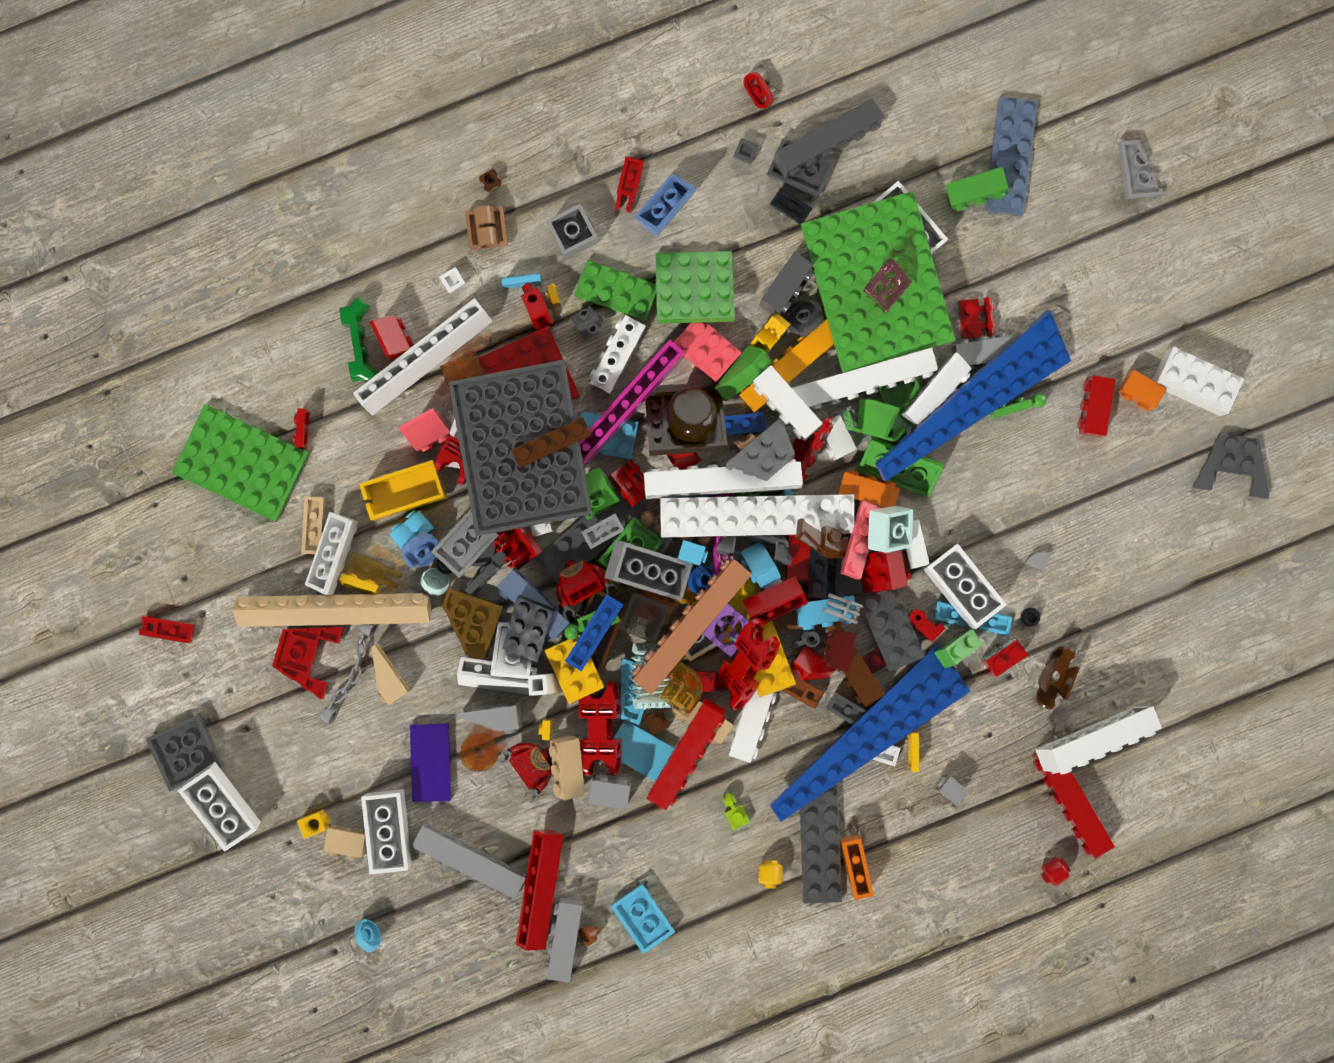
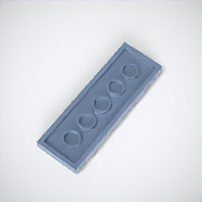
(1013, 152)

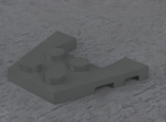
(1235, 456)
(781, 553)

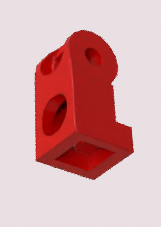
(924, 626)

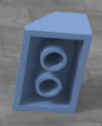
(665, 204)

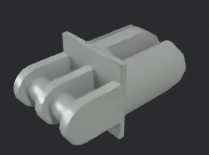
(855, 613)

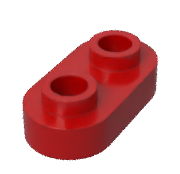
(758, 91)

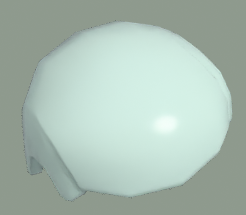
(434, 582)

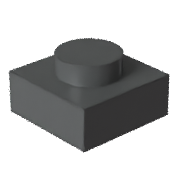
(745, 151)

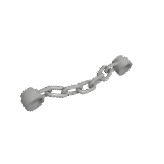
(329, 714)

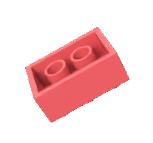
(707, 350)

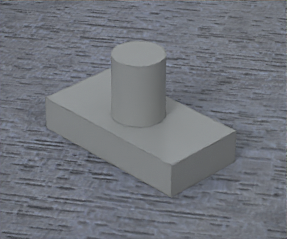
(603, 531)

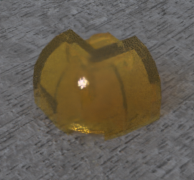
(683, 689)

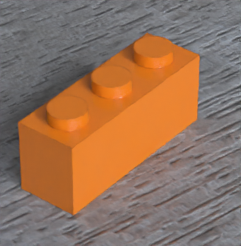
(868, 489)
(856, 867)

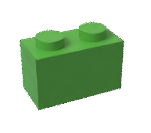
(958, 648)

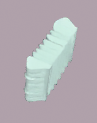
(643, 699)

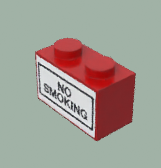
(1004, 657)

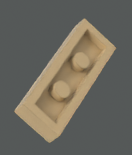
(312, 523)

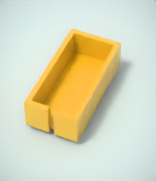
(403, 490)

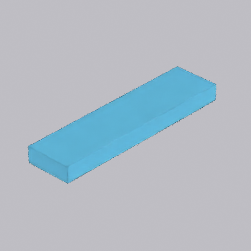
(997, 623)

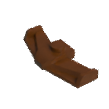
(826, 542)

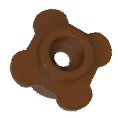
(491, 174)

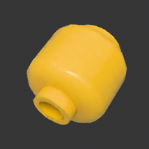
(770, 873)

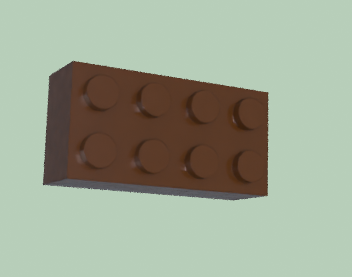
(602, 651)

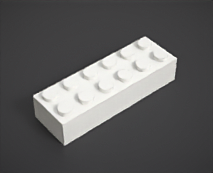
(1098, 739)

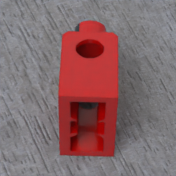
(536, 307)

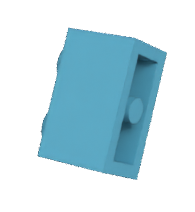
(692, 553)
(760, 564)

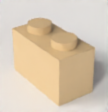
(345, 842)

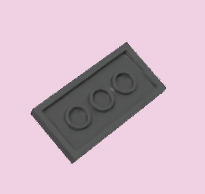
(892, 629)

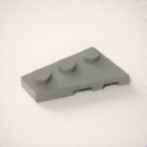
(1136, 174)

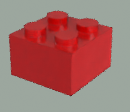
(883, 572)

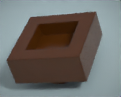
(656, 721)

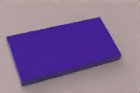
(430, 762)

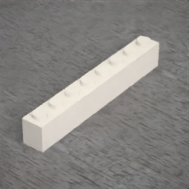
(422, 357)
(868, 379)
(716, 481)

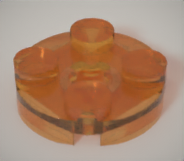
(468, 751)

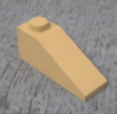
(388, 679)

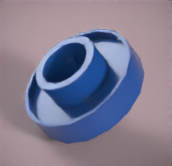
(698, 578)

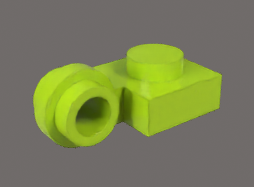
(736, 815)

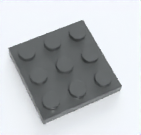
(183, 751)

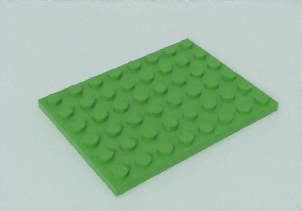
(846, 256)

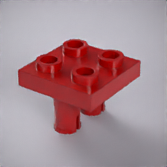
(519, 547)

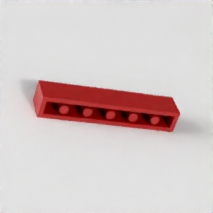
(685, 754)
(1077, 811)
(539, 890)

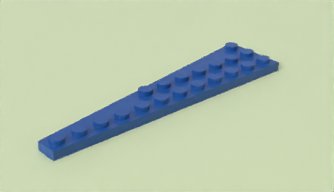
(1012, 372)
(905, 707)

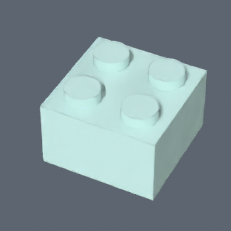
(890, 529)

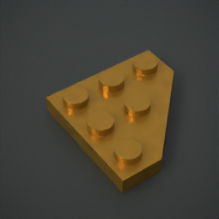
(472, 621)

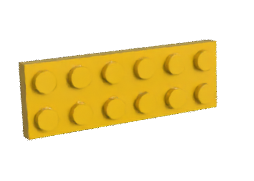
(779, 673)

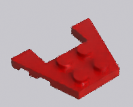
(297, 654)

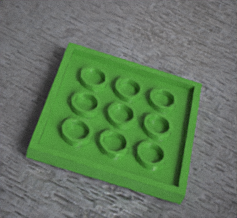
(695, 287)

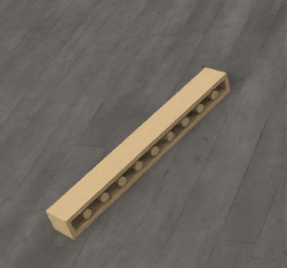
(332, 609)

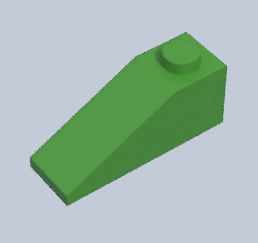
(742, 373)

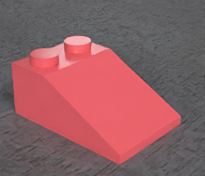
(426, 430)

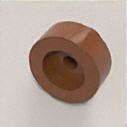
(588, 934)

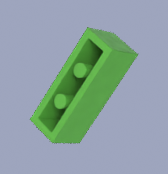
(977, 189)

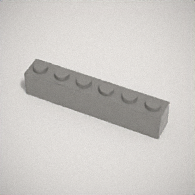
(469, 860)

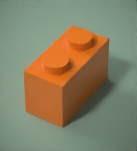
(1141, 390)

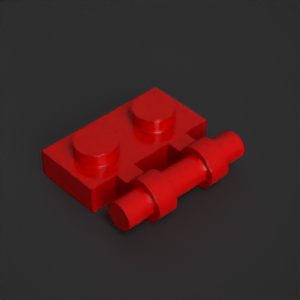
(970, 318)
(627, 484)

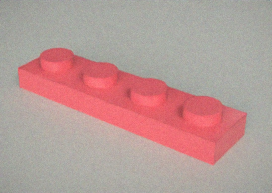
(858, 543)

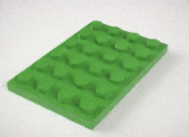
(240, 463)

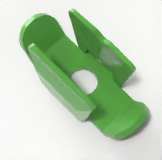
(876, 420)

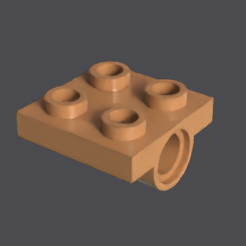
(486, 227)

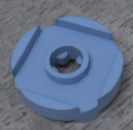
(411, 550)

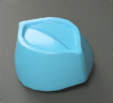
(367, 935)

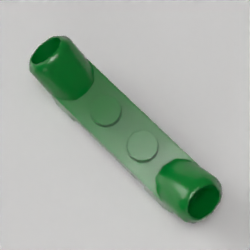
(351, 317)

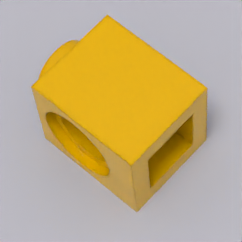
(308, 829)

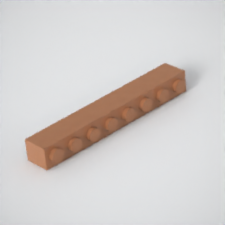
(690, 626)

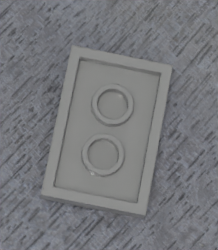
(462, 546)

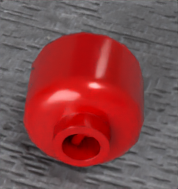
(1055, 871)

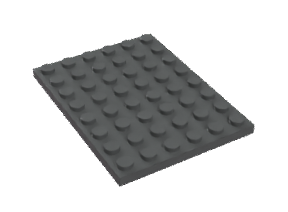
(500, 414)

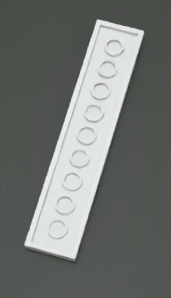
(754, 514)

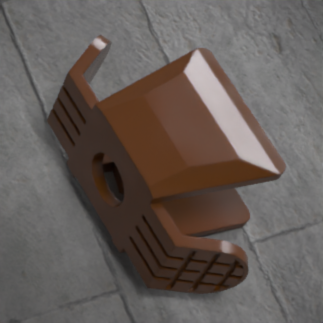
(1058, 662)

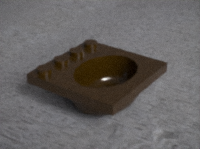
(685, 422)

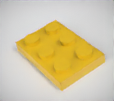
(572, 681)

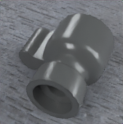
(809, 638)

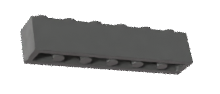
(828, 138)

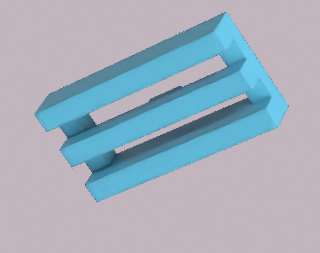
(519, 281)

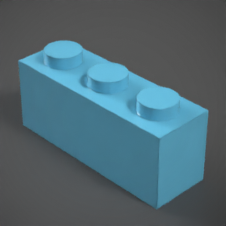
(812, 614)

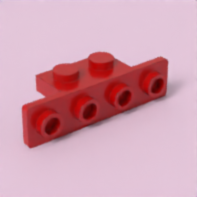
(807, 449)

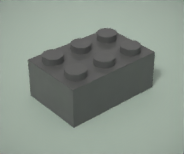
(787, 285)

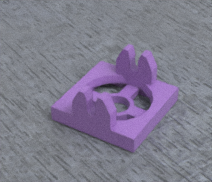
(709, 632)

